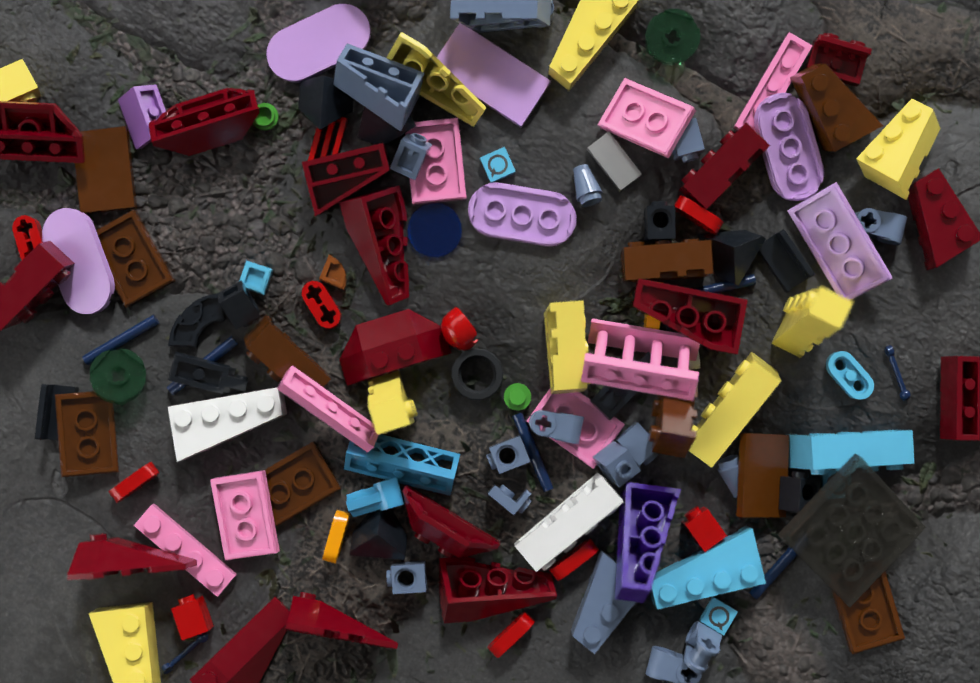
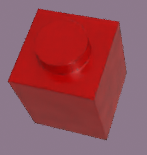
(703, 528)
(192, 616)

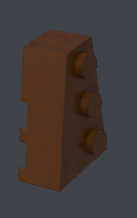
(667, 260)

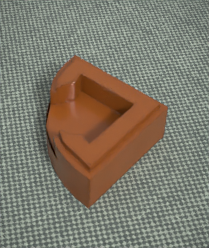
(334, 273)

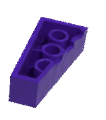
(641, 537)

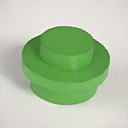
(267, 118)
(517, 396)

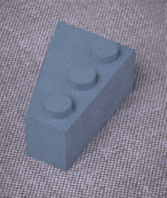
(501, 14)
(379, 84)
(599, 609)

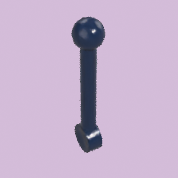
(904, 394)
(168, 667)

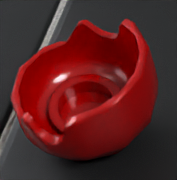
(458, 330)

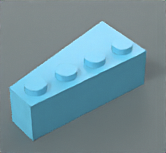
(831, 450)
(721, 569)

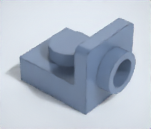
(410, 155)
(504, 497)

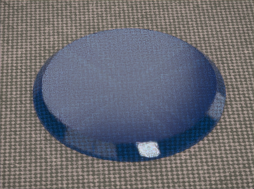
(434, 230)

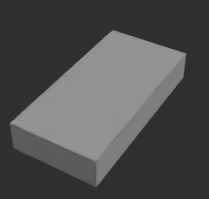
(614, 161)

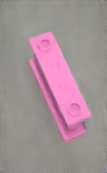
(640, 376)

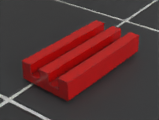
(317, 137)

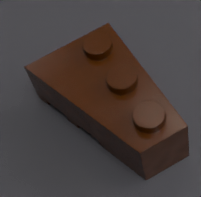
(832, 107)
(279, 353)
(673, 425)

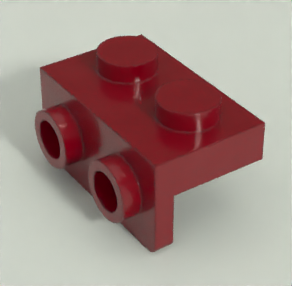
(842, 57)

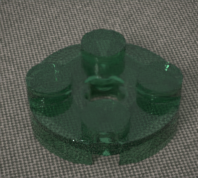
(685, 29)
(120, 391)

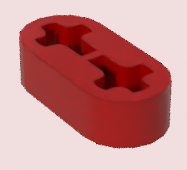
(698, 215)
(22, 238)
(327, 301)
(134, 482)
(573, 559)
(510, 634)

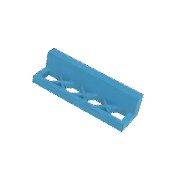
(420, 474)

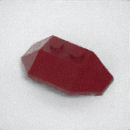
(205, 121)
(38, 133)
(391, 345)
(445, 528)

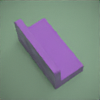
(139, 108)

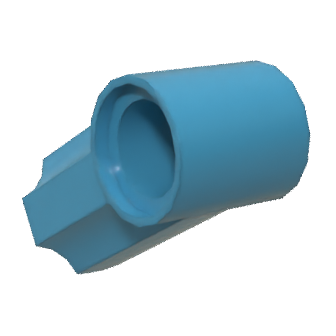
(379, 497)

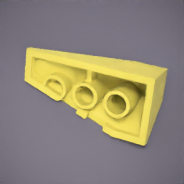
(439, 82)

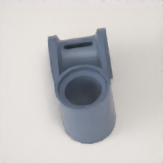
(883, 226)
(561, 426)
(701, 646)
(668, 666)

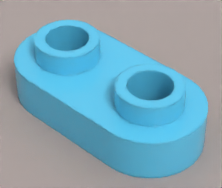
(851, 372)

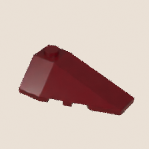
(377, 232)
(700, 315)
(108, 556)
(482, 590)
(322, 620)
(250, 650)

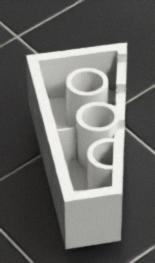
(217, 420)
(568, 522)

